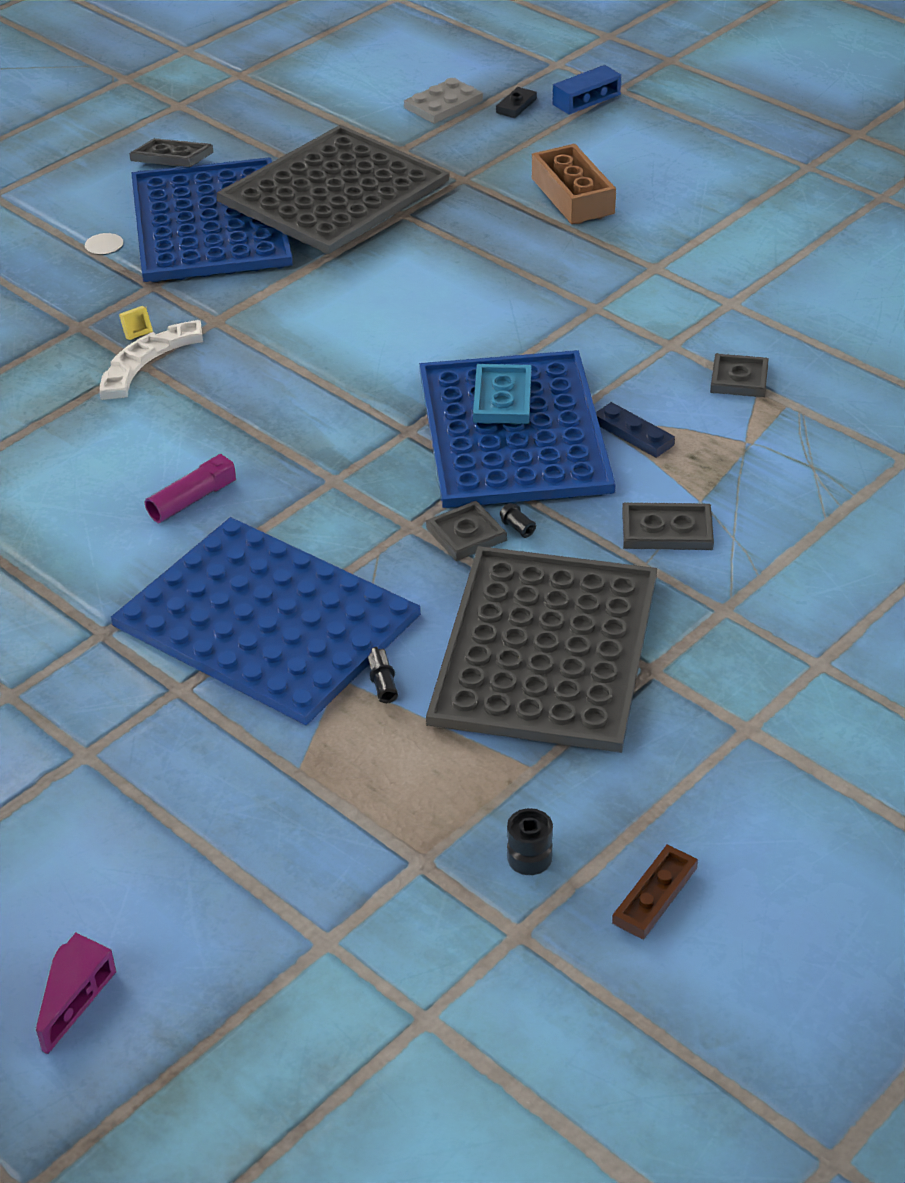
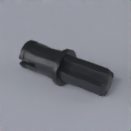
(382, 675)

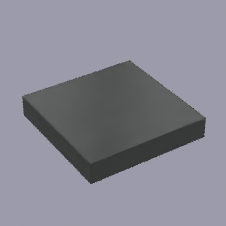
(739, 375)
(466, 529)

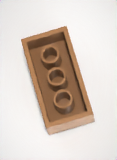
(573, 183)

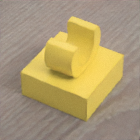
(135, 322)

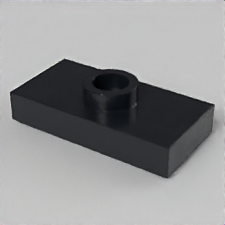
(516, 102)

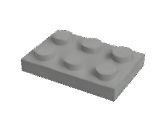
(443, 100)

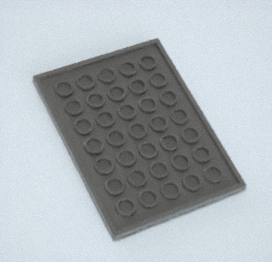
(333, 188)
(545, 649)

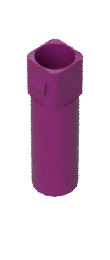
(187, 490)

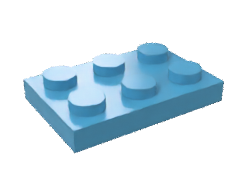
(502, 394)

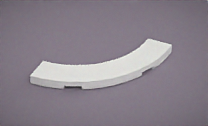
(131, 359)

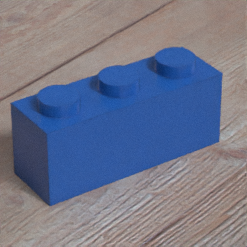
(586, 89)

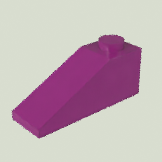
(74, 980)

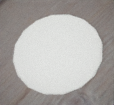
(104, 243)

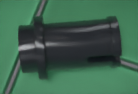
(512, 516)

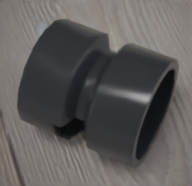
(529, 841)

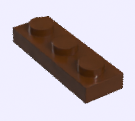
(654, 891)

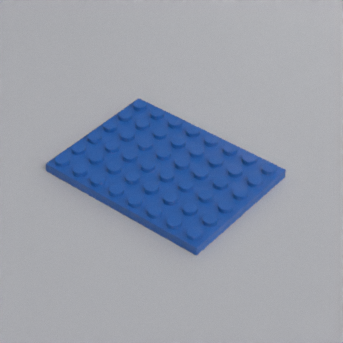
(193, 234)
(506, 462)
(266, 619)

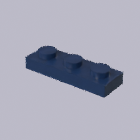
(634, 430)

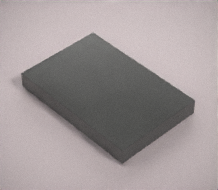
(171, 152)
(667, 526)

